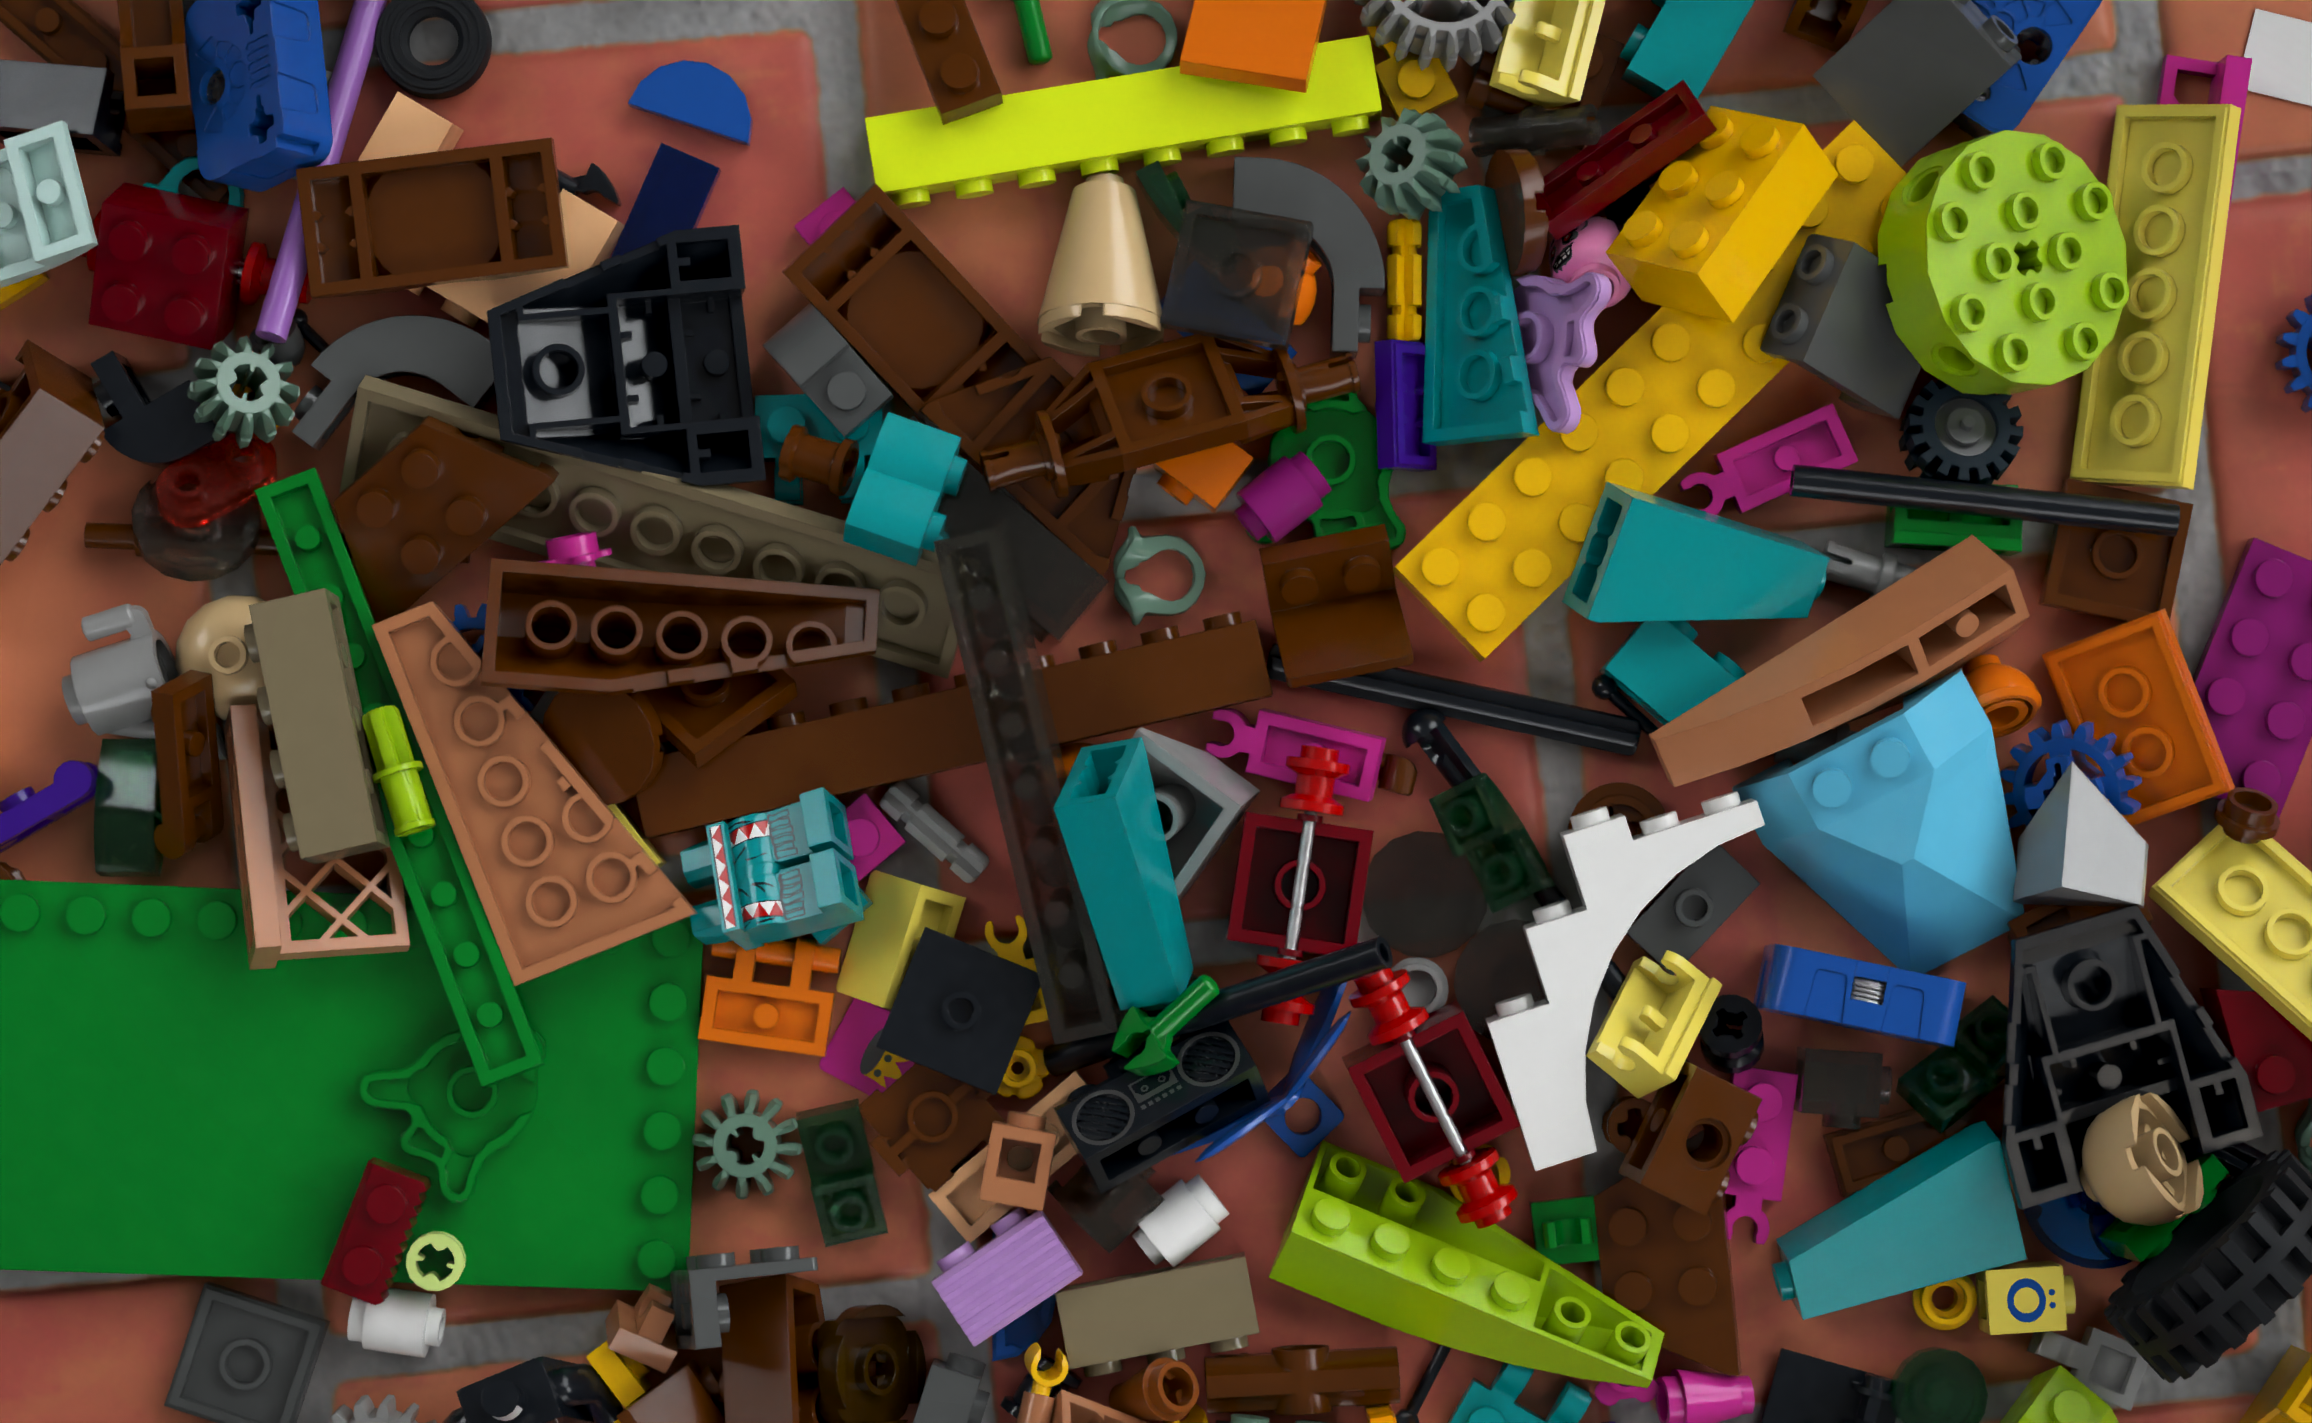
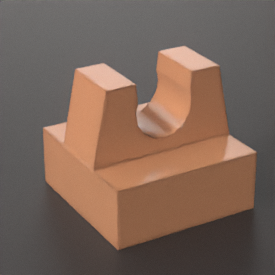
(644, 1330)

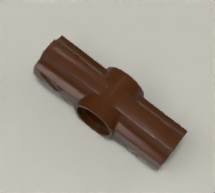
(1302, 1379)

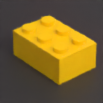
(1722, 214)

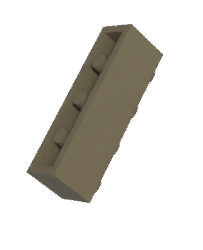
(316, 726)

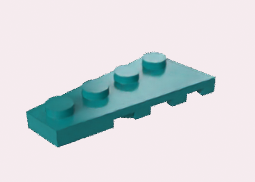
(1473, 338)

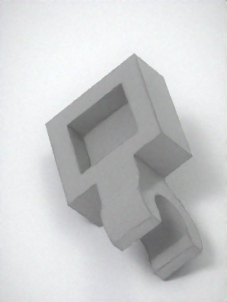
(2100, 1362)

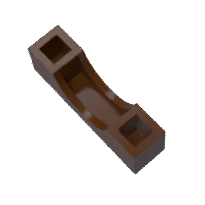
(155, 66)

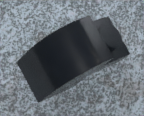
(150, 430)

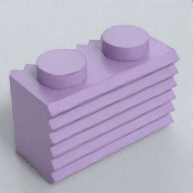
(1006, 1274)

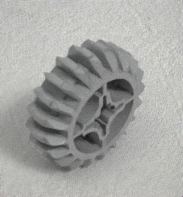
(1462, 28)

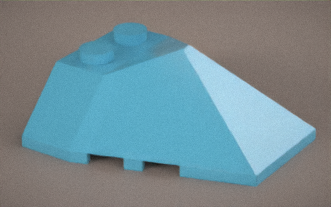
(1902, 827)

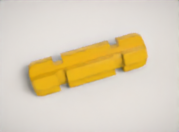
(1404, 279)

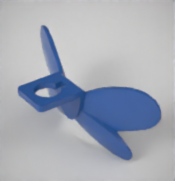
(1312, 1048)

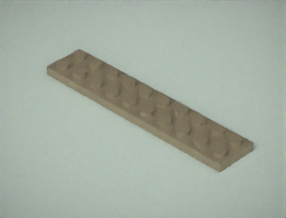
(680, 526)

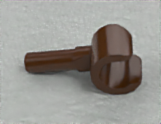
(1397, 775)

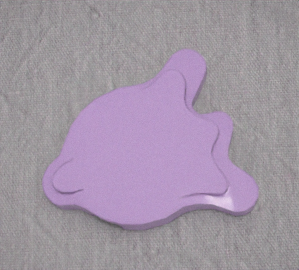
(1558, 339)

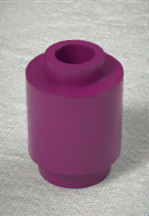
(1281, 497)

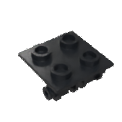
(1825, 1392)

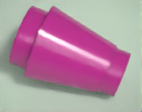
(1703, 1397)

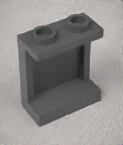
(1917, 70)
(1840, 328)

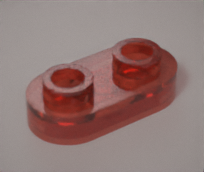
(220, 481)

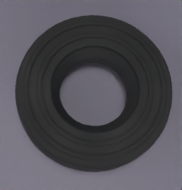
(437, 80)

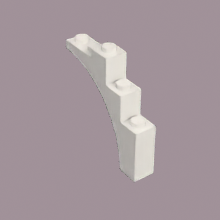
(1616, 877)

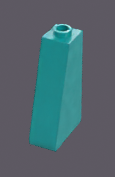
(1685, 564)
(1125, 872)
(1907, 1230)

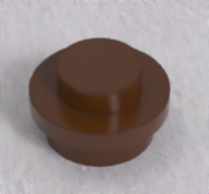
(2248, 815)

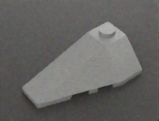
(1196, 801)

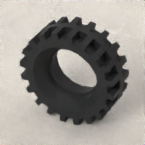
(2220, 1270)

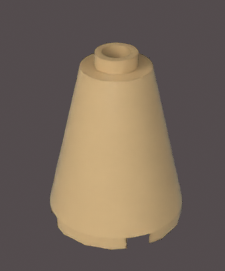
(1101, 274)

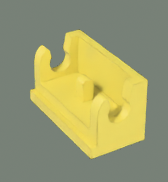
(1547, 50)
(1653, 1023)

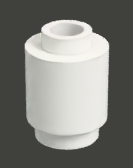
(1181, 1222)
(400, 1325)

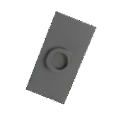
(1693, 906)

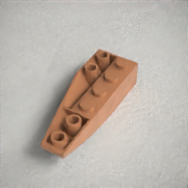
(1852, 665)

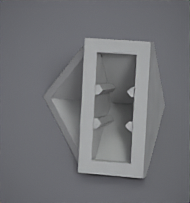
(2080, 850)

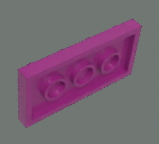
(2260, 670)

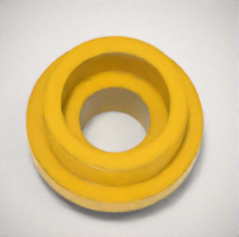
(1955, 1315)

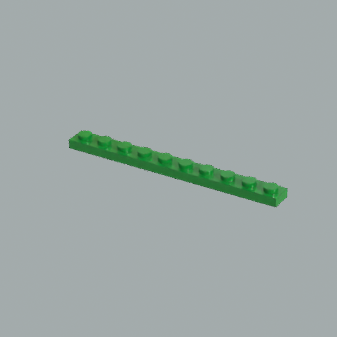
(430, 860)

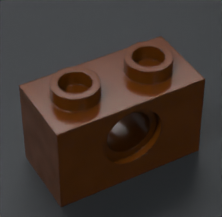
(1659, 1149)

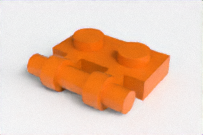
(766, 1013)

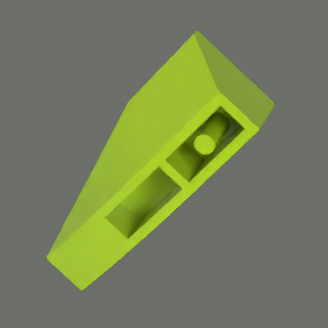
(1417, 1269)

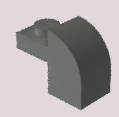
(828, 370)

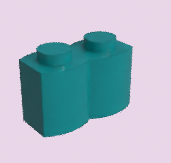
(903, 490)

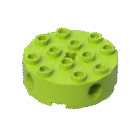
(2003, 263)

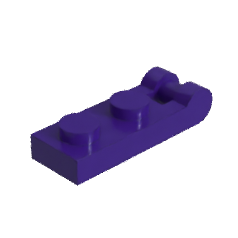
(30, 812)

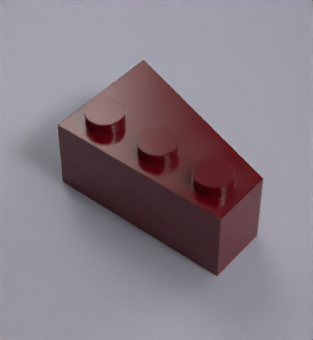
(2265, 1044)

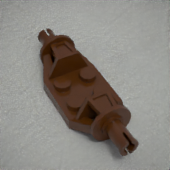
(1166, 406)

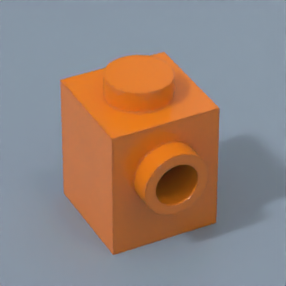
(1204, 475)

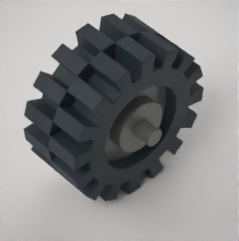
(1960, 434)

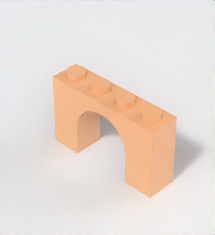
(589, 233)

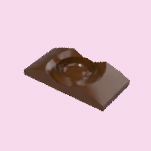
(432, 219)
(904, 305)

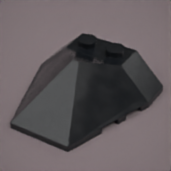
(636, 363)
(2100, 1021)

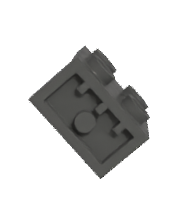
(702, 1312)

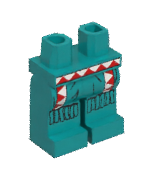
(776, 874)

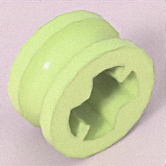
(431, 1281)

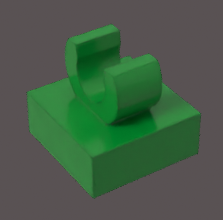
(1565, 1229)

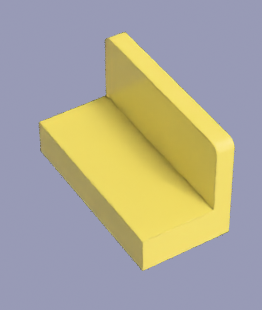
(890, 934)

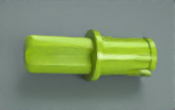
(397, 771)

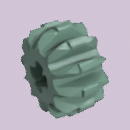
(1411, 164)
(237, 414)
(764, 1130)

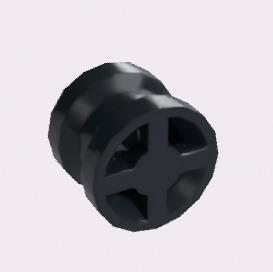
(1733, 1049)

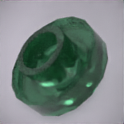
(1938, 1388)

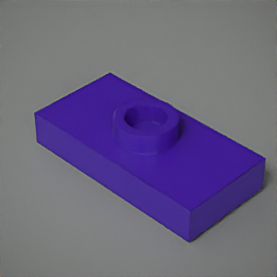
(1400, 407)

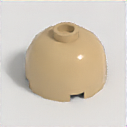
(216, 645)
(2138, 1164)

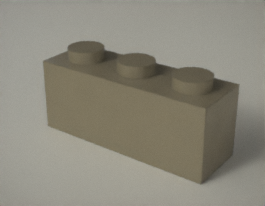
(1157, 1313)

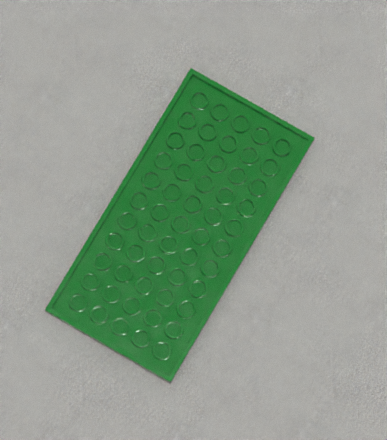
(215, 1117)

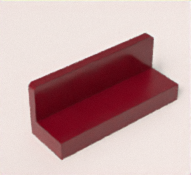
(1623, 159)

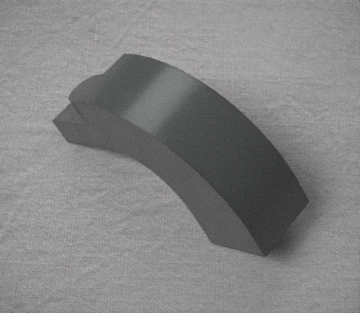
(1339, 237)
(393, 349)

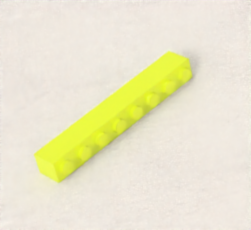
(1116, 122)

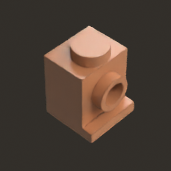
(1018, 1187)

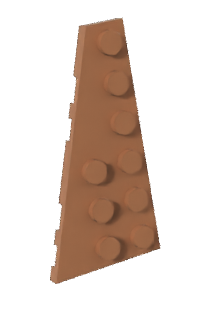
(534, 834)

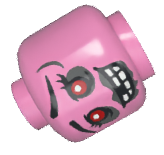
(1584, 252)

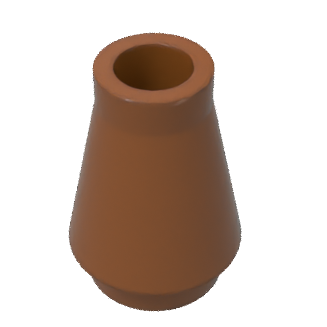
(1158, 1392)

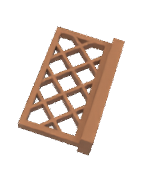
(262, 868)

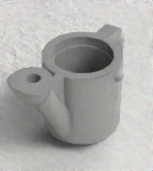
(115, 682)

